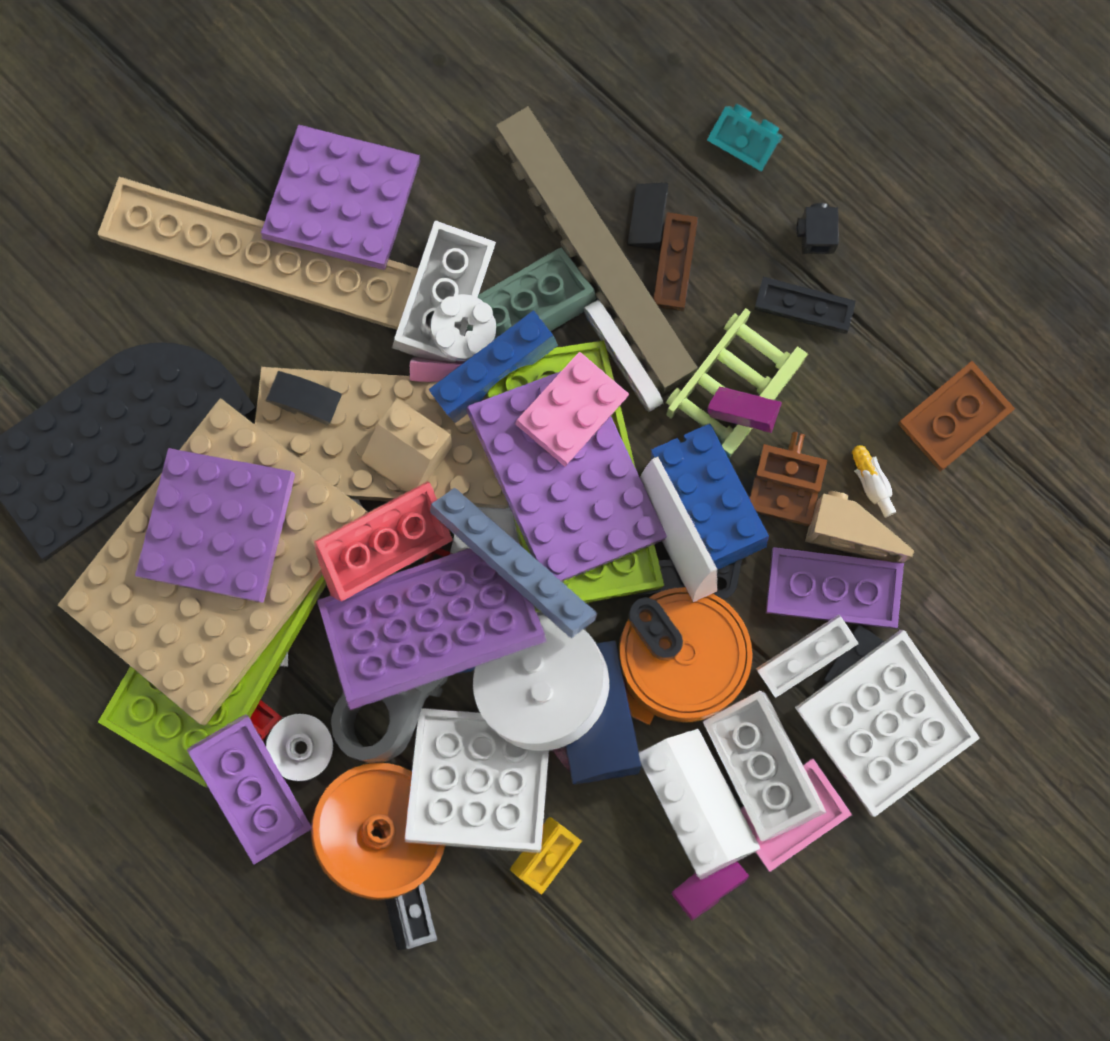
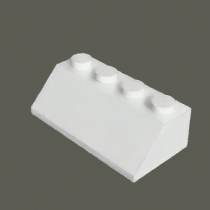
(449, 267)
(698, 802)

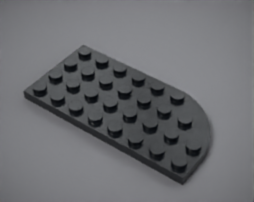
(107, 439)

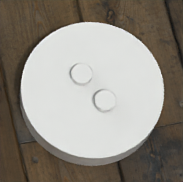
(545, 691)

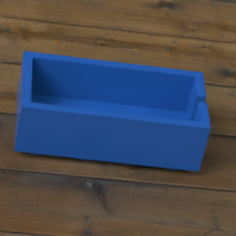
(713, 496)

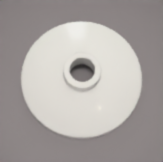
(283, 742)

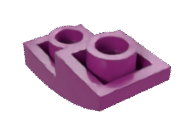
(700, 895)

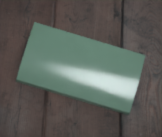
(547, 286)

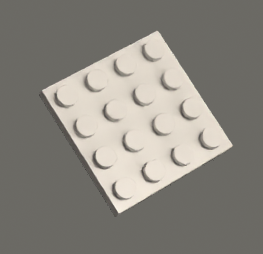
(887, 723)
(474, 786)

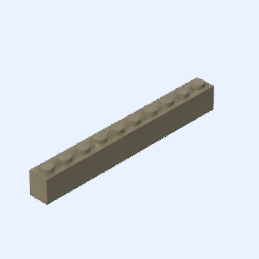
(594, 250)

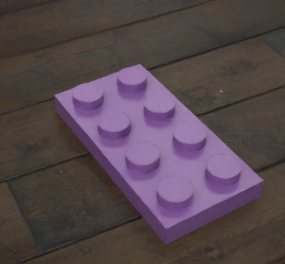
(834, 585)
(249, 788)

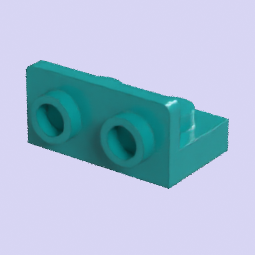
(744, 136)

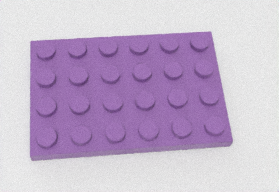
(572, 513)
(426, 626)

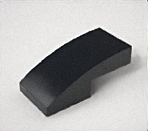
(303, 396)

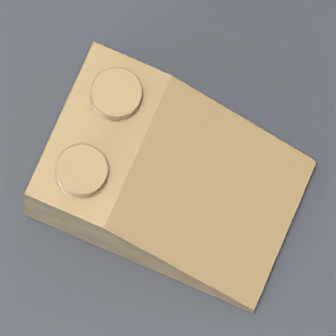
(852, 529)

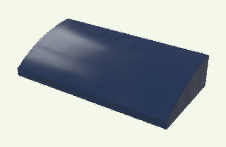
(610, 744)

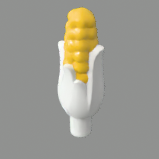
(873, 480)

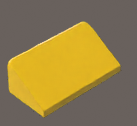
(541, 868)

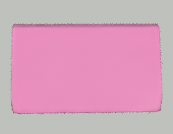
(431, 370)

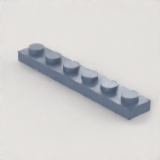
(513, 563)

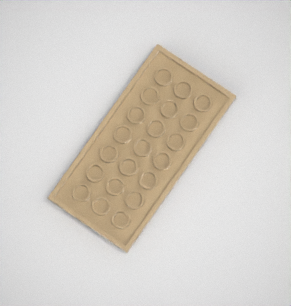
(338, 447)

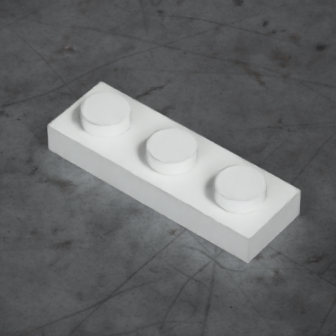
(807, 656)

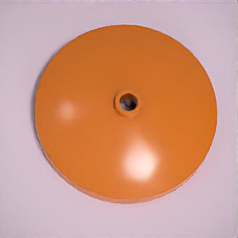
(342, 837)

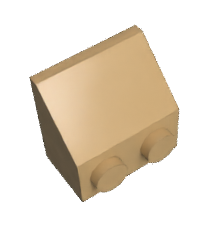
(406, 447)

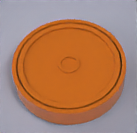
(706, 670)

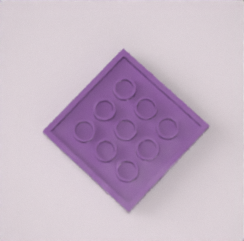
(340, 197)
(215, 525)

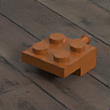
(787, 482)

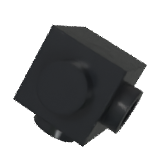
(818, 229)

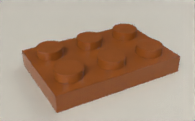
(956, 416)

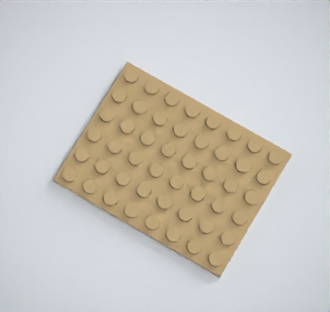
(197, 640)

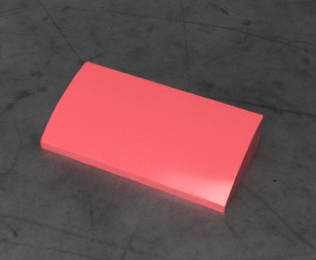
(380, 542)

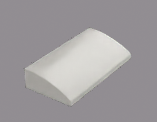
(682, 539)
(764, 766)

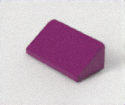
(744, 409)

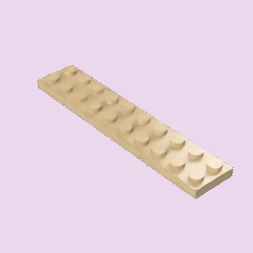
(234, 249)

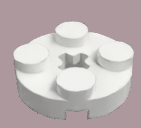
(454, 310)

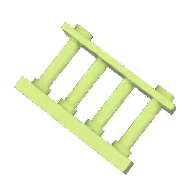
(766, 387)

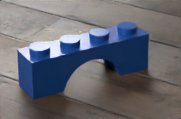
(515, 348)

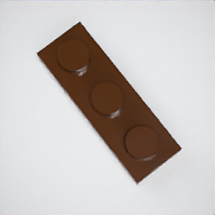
(675, 261)

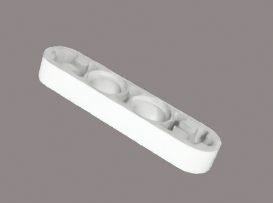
(623, 355)

